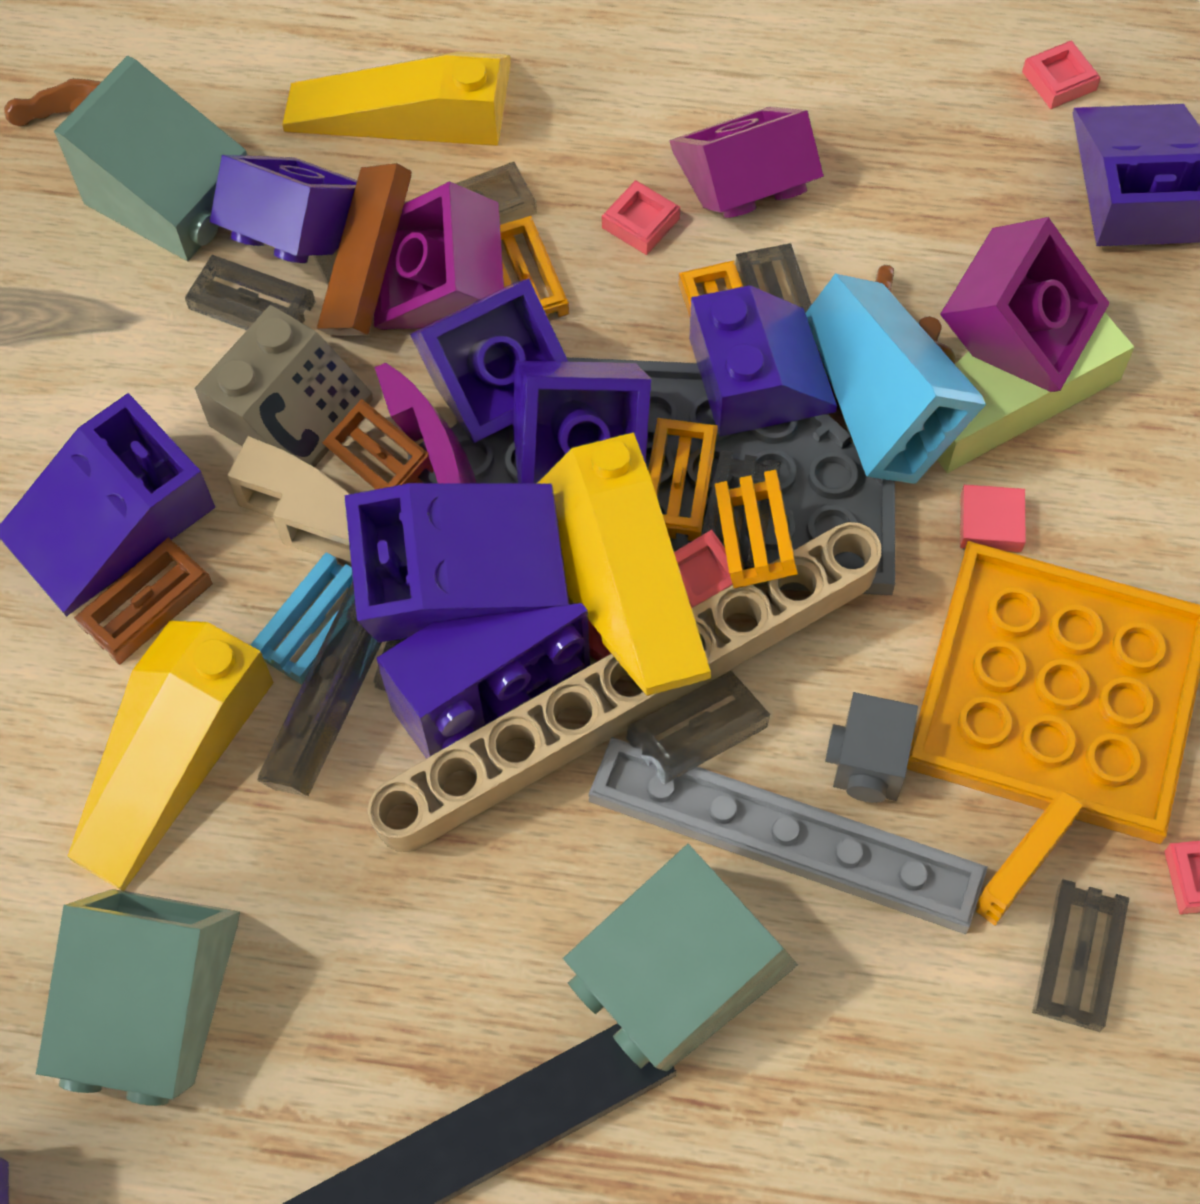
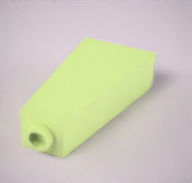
(1020, 405)

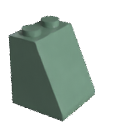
(146, 158)
(676, 962)
(134, 994)

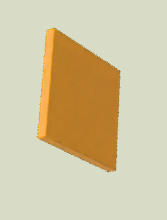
(1059, 689)

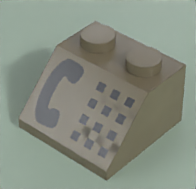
(281, 388)

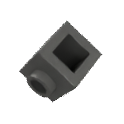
(872, 748)

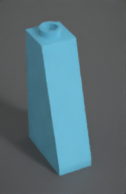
(889, 379)

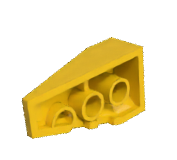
(423, 99)
(625, 564)
(168, 734)

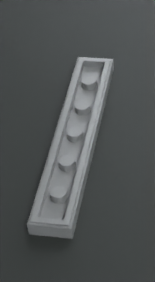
(793, 837)

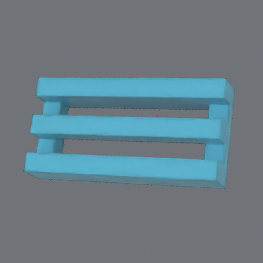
(291, 612)

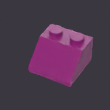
(750, 159)
(440, 258)
(1026, 304)

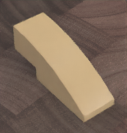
(298, 496)

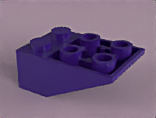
(1141, 173)
(104, 504)
(452, 553)
(479, 668)

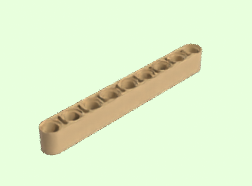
(611, 712)

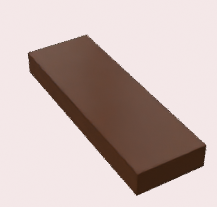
(364, 250)

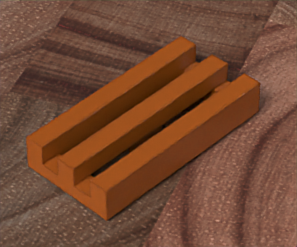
(403, 473)
(150, 607)

